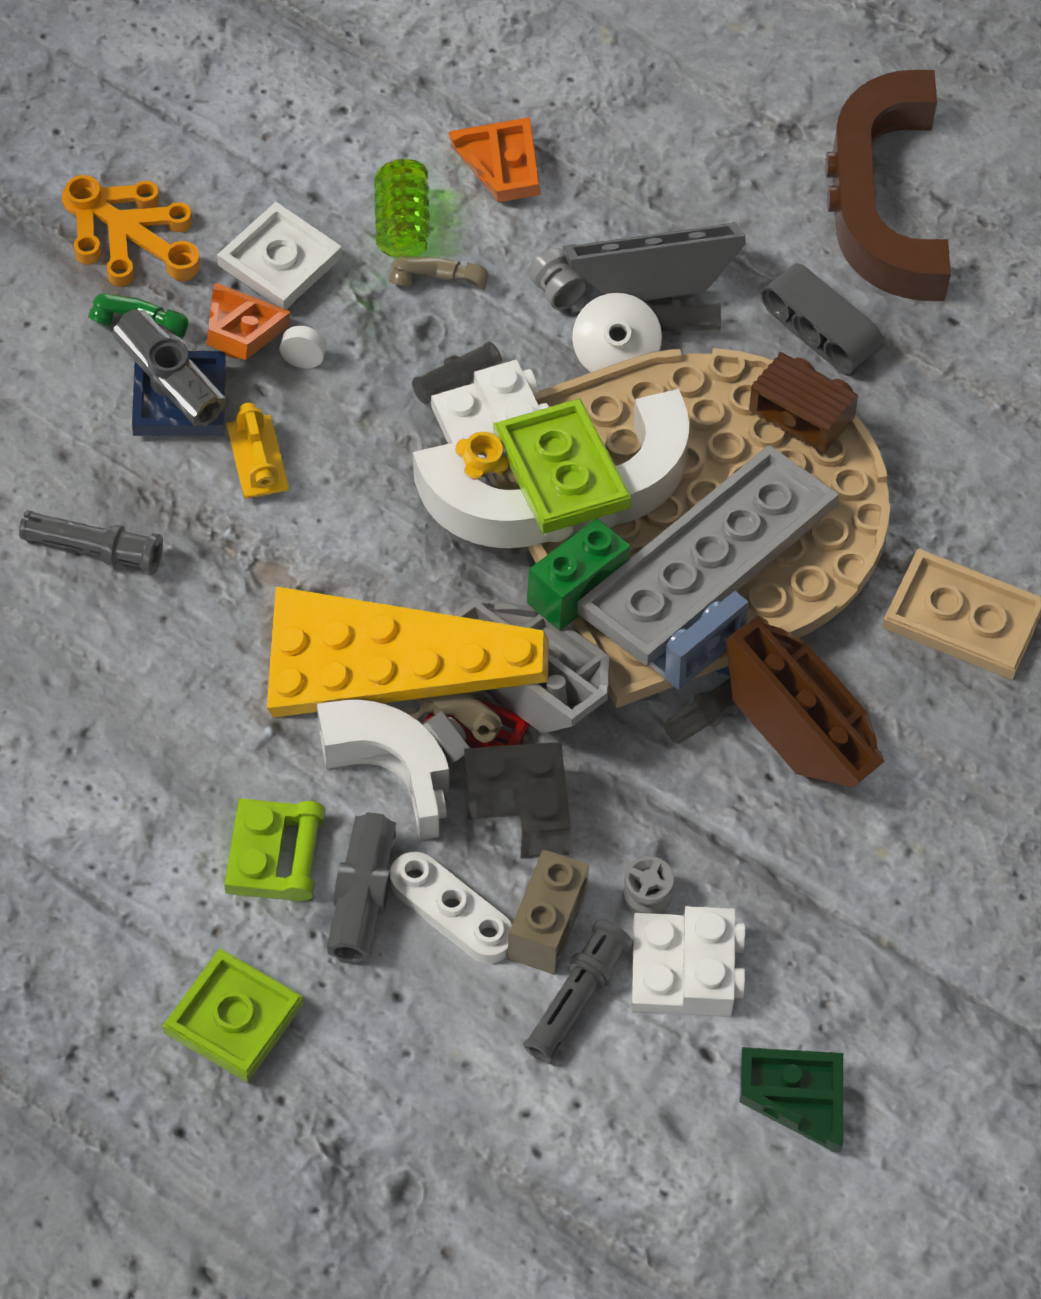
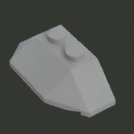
(575, 670)

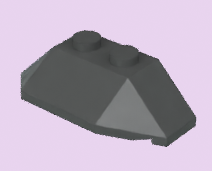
(658, 264)

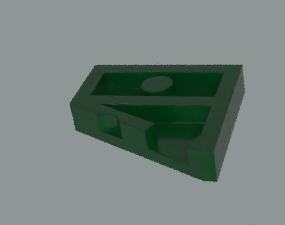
(796, 1091)

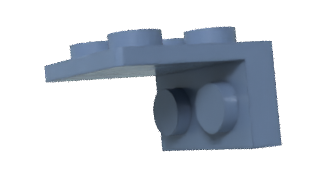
(702, 643)

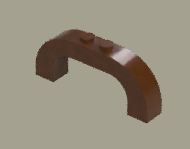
(877, 253)

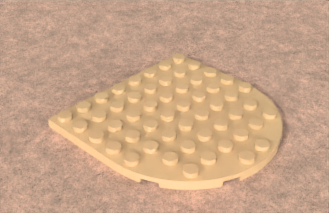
(806, 581)

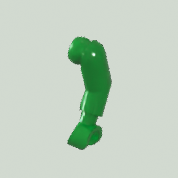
(106, 304)

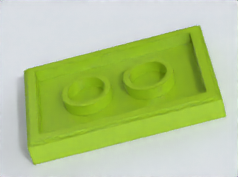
(562, 466)

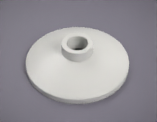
(592, 327)

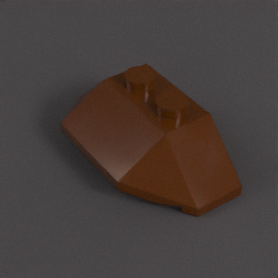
(800, 705)

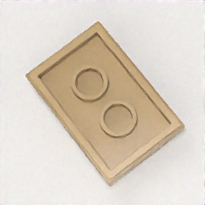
(964, 614)

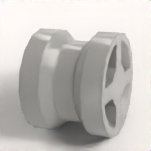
(645, 875)

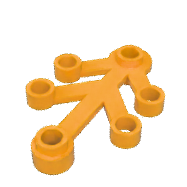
(130, 225)

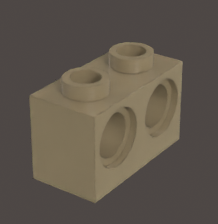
(548, 911)

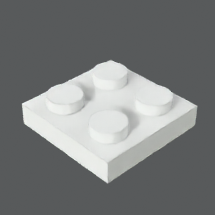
(279, 256)

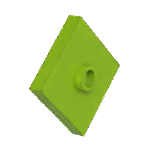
(233, 1015)

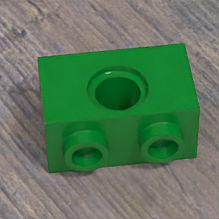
(574, 571)

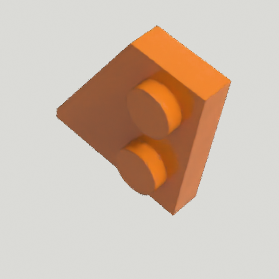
(501, 157)
(242, 323)

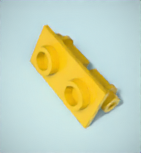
(256, 453)

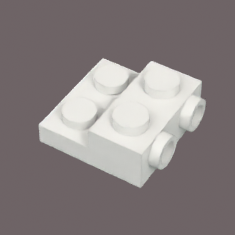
(493, 397)
(687, 962)

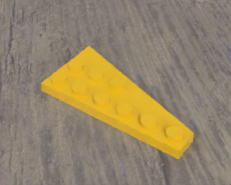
(388, 653)

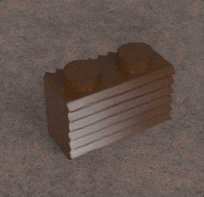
(803, 401)

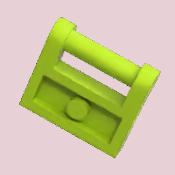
(258, 849)

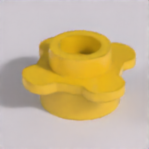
(482, 444)

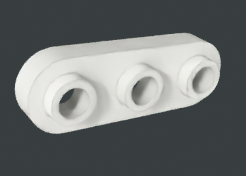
(458, 924)

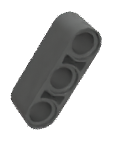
(822, 318)

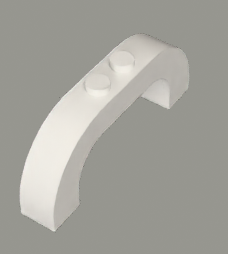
(504, 517)

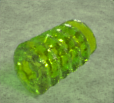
(402, 208)

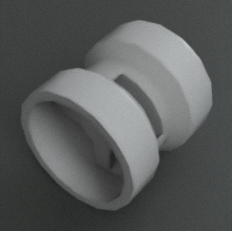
(554, 275)

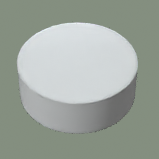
(303, 347)

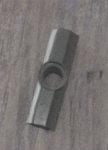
(183, 382)
(361, 888)

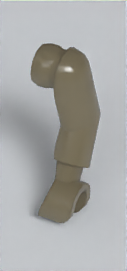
(436, 267)
(464, 707)

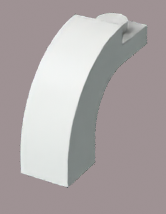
(394, 740)

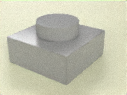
(448, 735)

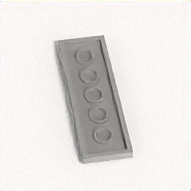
(707, 554)

